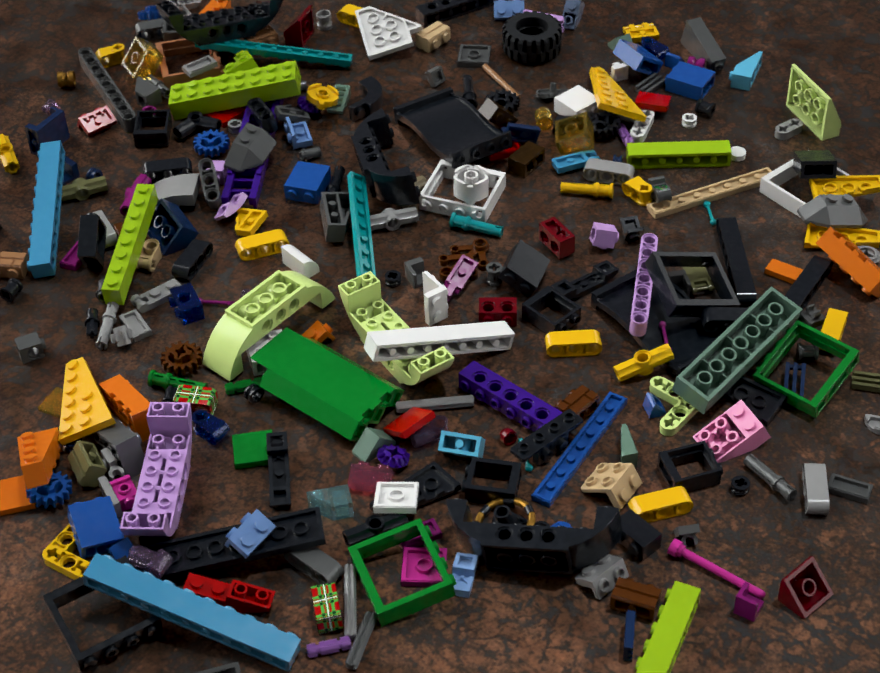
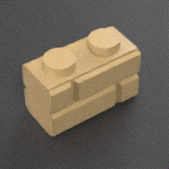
(433, 36)

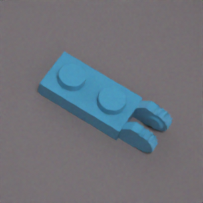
(572, 161)

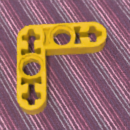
(64, 555)

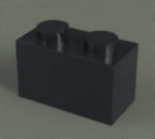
(639, 536)

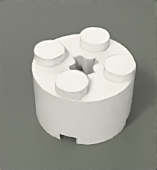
(471, 183)

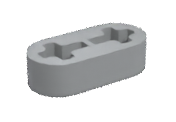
(788, 129)

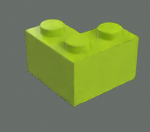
(243, 62)

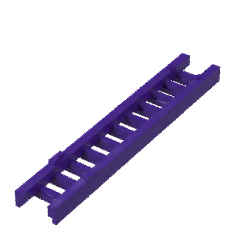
(258, 173)

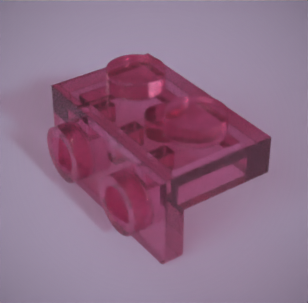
(365, 477)

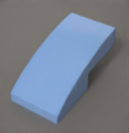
(464, 573)

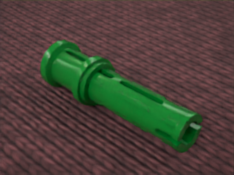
(168, 379)

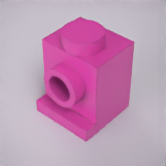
(124, 491)

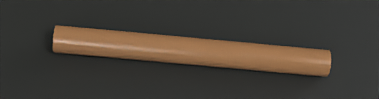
(498, 79)

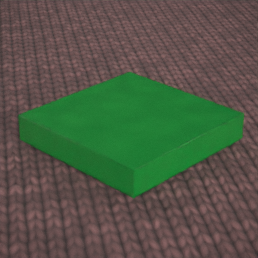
(250, 449)

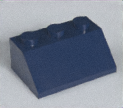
(171, 228)

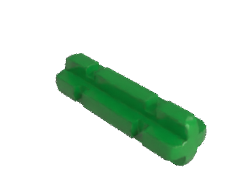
(241, 385)

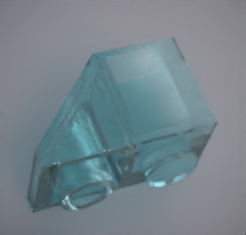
(333, 502)

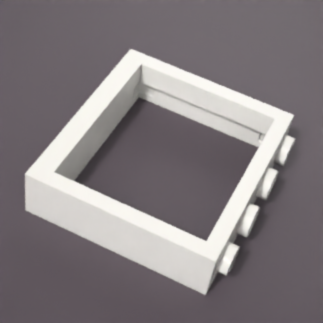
(770, 187)
(447, 207)

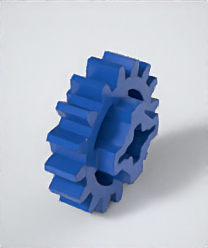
(149, 13)
(211, 143)
(51, 493)

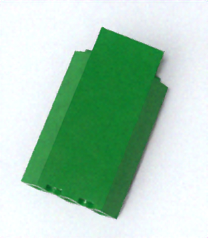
(324, 383)

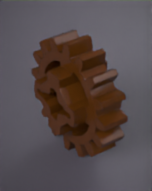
(181, 358)

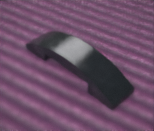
(588, 283)
(278, 469)

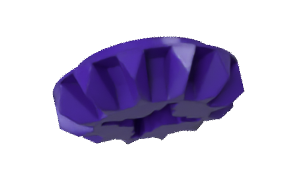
(307, 106)
(400, 459)

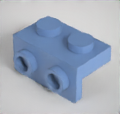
(505, 9)
(298, 134)
(250, 534)

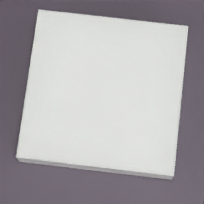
(396, 497)

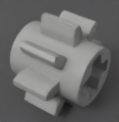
(122, 336)

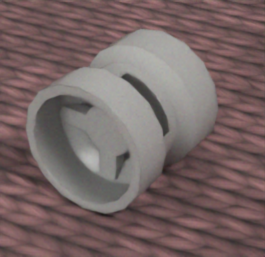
(324, 20)

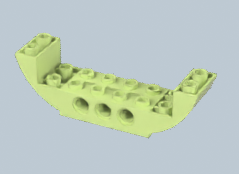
(371, 313)
(257, 315)

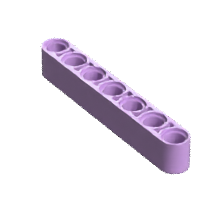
(642, 288)

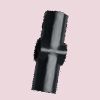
(372, 527)

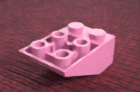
(733, 433)

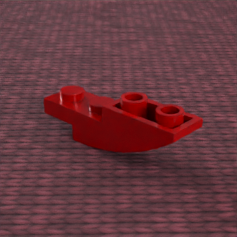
(238, 594)

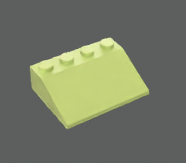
(812, 105)

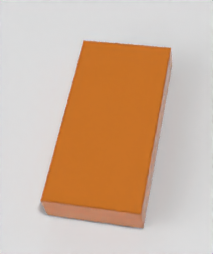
(782, 271)

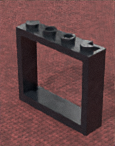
(689, 307)
(107, 648)

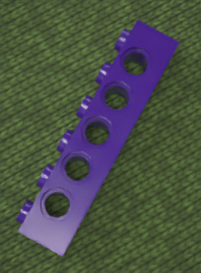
(506, 397)

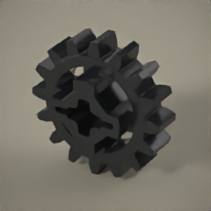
(505, 99)
(605, 124)

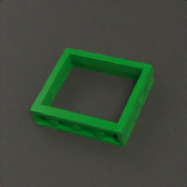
(801, 330)
(415, 601)

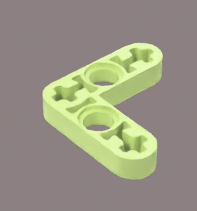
(662, 388)

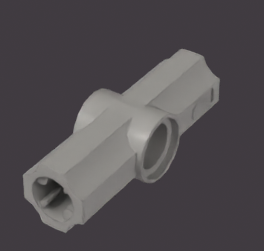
(393, 219)

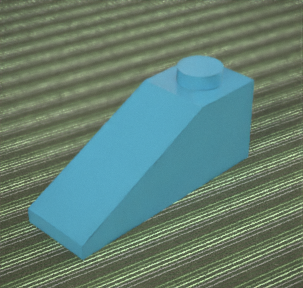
(745, 72)

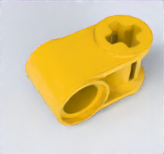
(112, 55)
(638, 190)

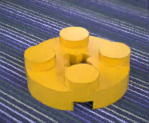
(322, 96)

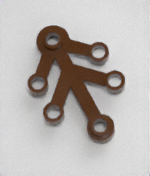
(479, 246)

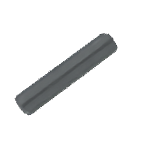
(361, 640)

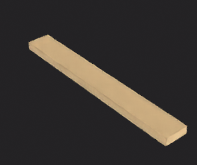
(707, 193)

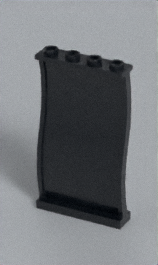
(452, 127)
(684, 334)

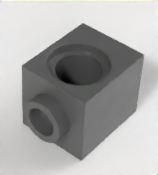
(30, 347)

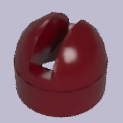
(508, 436)

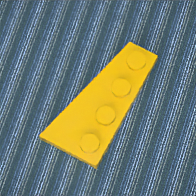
(849, 184)
(858, 236)

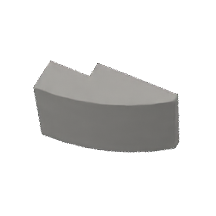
(179, 189)

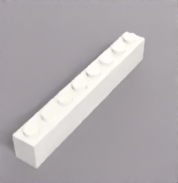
(457, 339)

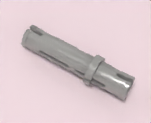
(109, 319)

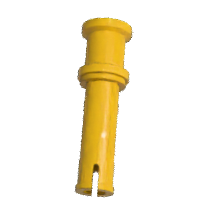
(591, 189)

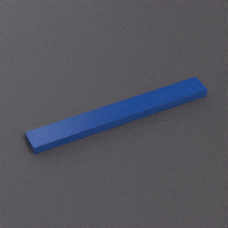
(579, 450)

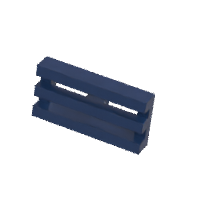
(795, 367)
(629, 636)

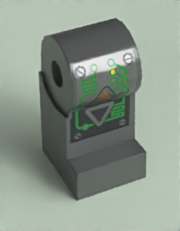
(660, 189)

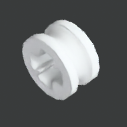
(689, 120)

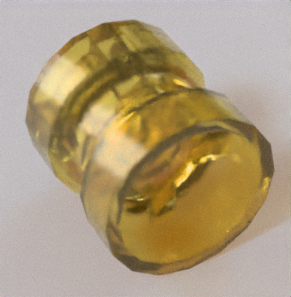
(543, 118)

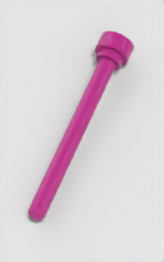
(678, 549)

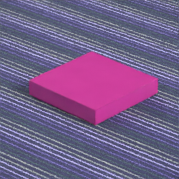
(419, 568)

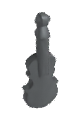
(552, 92)

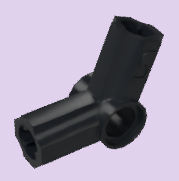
(195, 124)

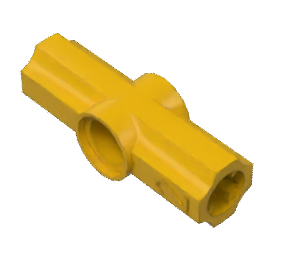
(7, 155)
(643, 362)

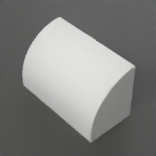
(298, 261)

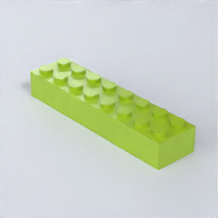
(235, 89)

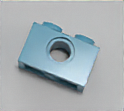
(461, 444)

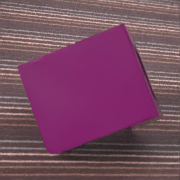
(747, 605)

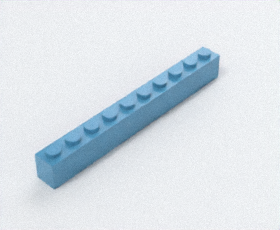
(46, 210)
(192, 611)

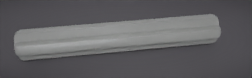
(436, 403)
(350, 609)

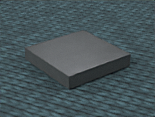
(474, 55)

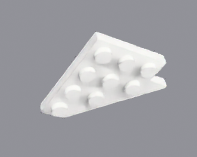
(384, 32)

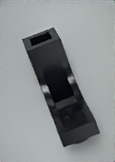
(372, 99)

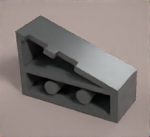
(335, 215)
(123, 445)

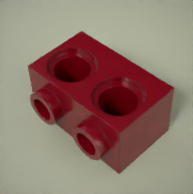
(557, 237)
(498, 309)

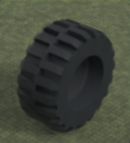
(532, 37)

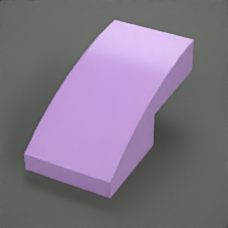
(231, 207)

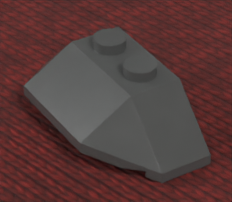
(249, 149)
(833, 211)

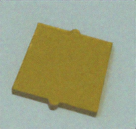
(53, 403)

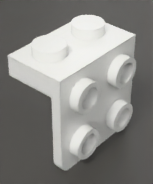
(434, 299)

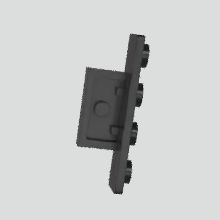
(548, 439)

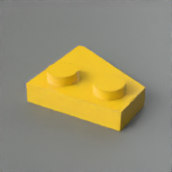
(249, 221)

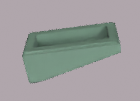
(344, 96)
(628, 449)

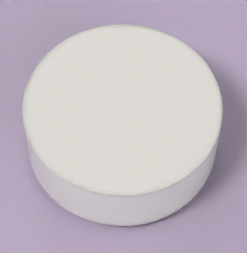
(738, 153)

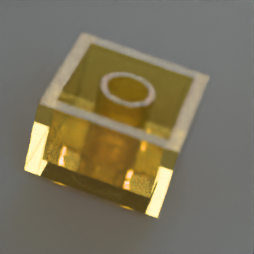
(142, 59)
(574, 134)

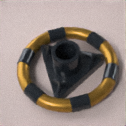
(503, 514)

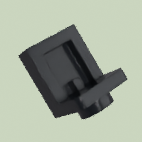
(631, 228)

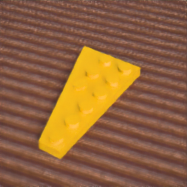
(611, 97)
(82, 404)

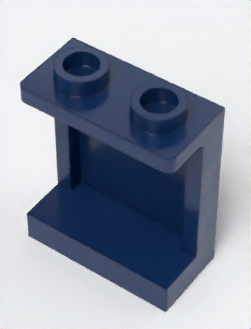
(49, 130)

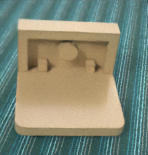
(615, 479)

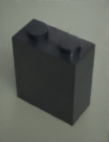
(814, 164)
(524, 268)

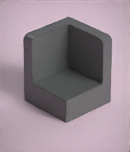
(413, 271)
(681, 280)

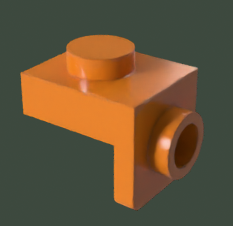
(319, 332)

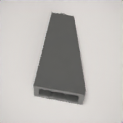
(701, 44)

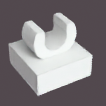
(619, 71)

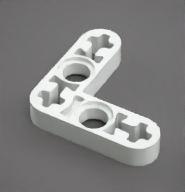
(643, 131)

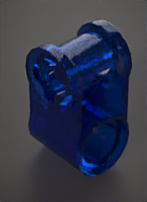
(655, 47)
(209, 426)

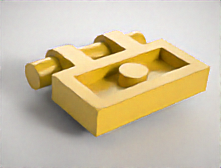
(640, 31)

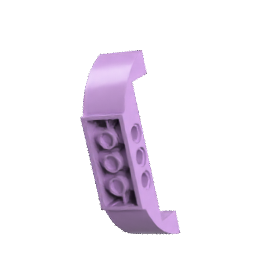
(163, 472)

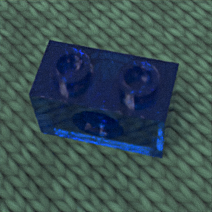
(186, 304)

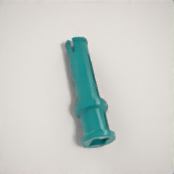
(468, 223)

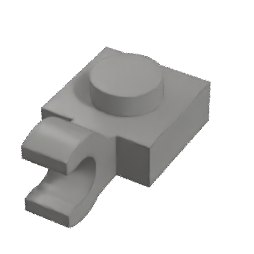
(111, 464)

